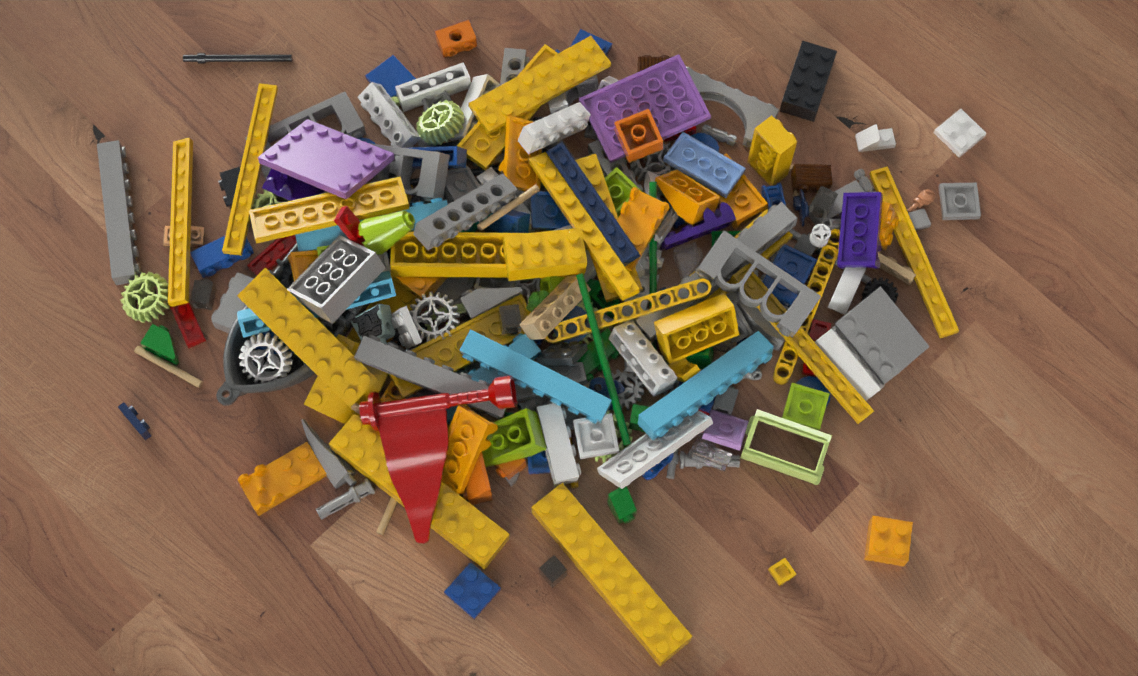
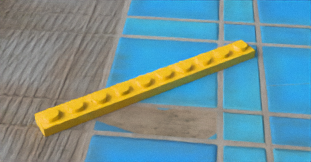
(250, 170)
(579, 218)
(180, 222)
(916, 256)
(810, 352)

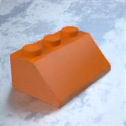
(478, 486)

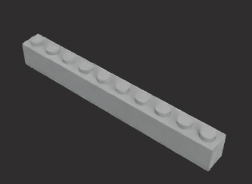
(758, 237)

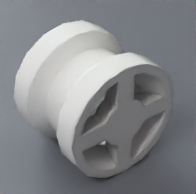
(823, 231)

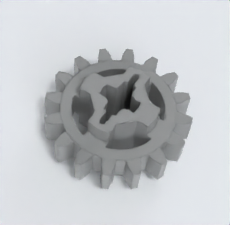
(631, 392)

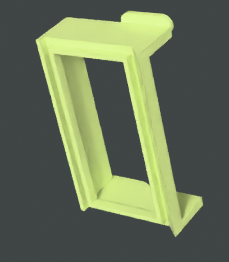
(777, 463)

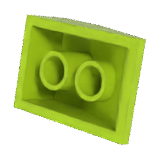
(619, 188)
(516, 438)

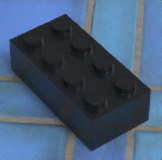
(808, 81)

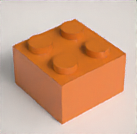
(638, 135)

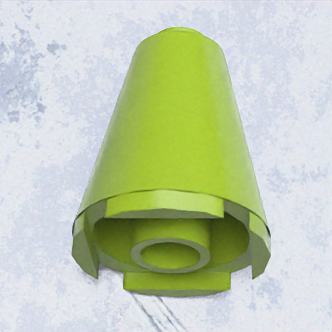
(385, 230)

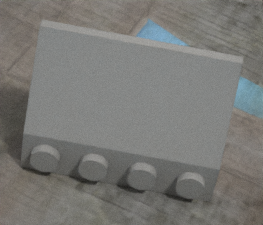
(337, 278)
(882, 335)

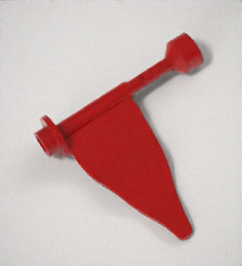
(418, 442)

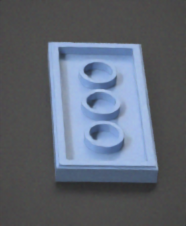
(704, 164)

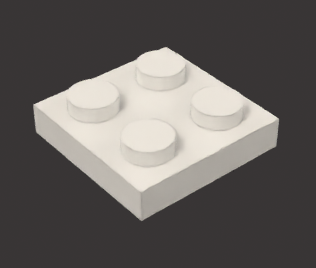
(960, 133)
(404, 323)
(597, 438)

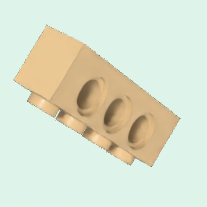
(552, 309)

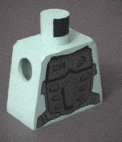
(375, 322)

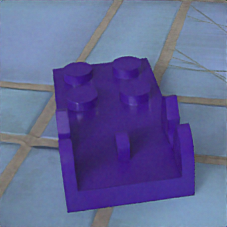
(289, 187)
(712, 222)
(860, 230)

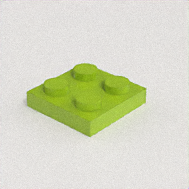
(805, 406)

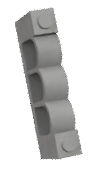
(338, 105)
(432, 173)
(718, 256)

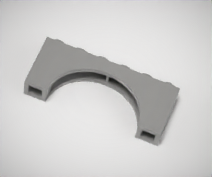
(748, 108)

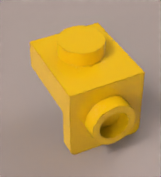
(684, 369)

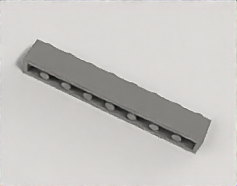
(118, 212)
(421, 372)

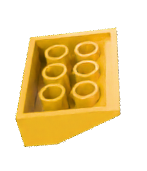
(327, 402)

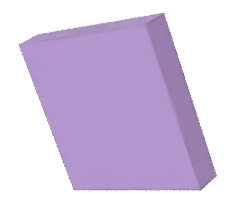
(726, 430)

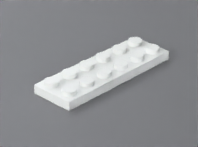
(646, 453)

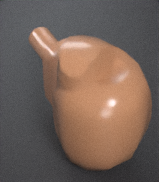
(924, 198)

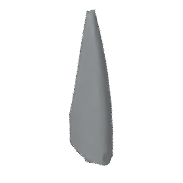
(336, 468)

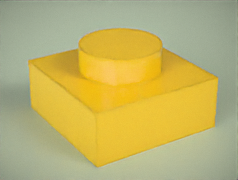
(782, 571)

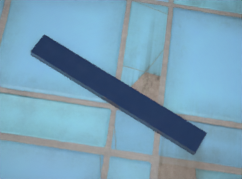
(593, 204)

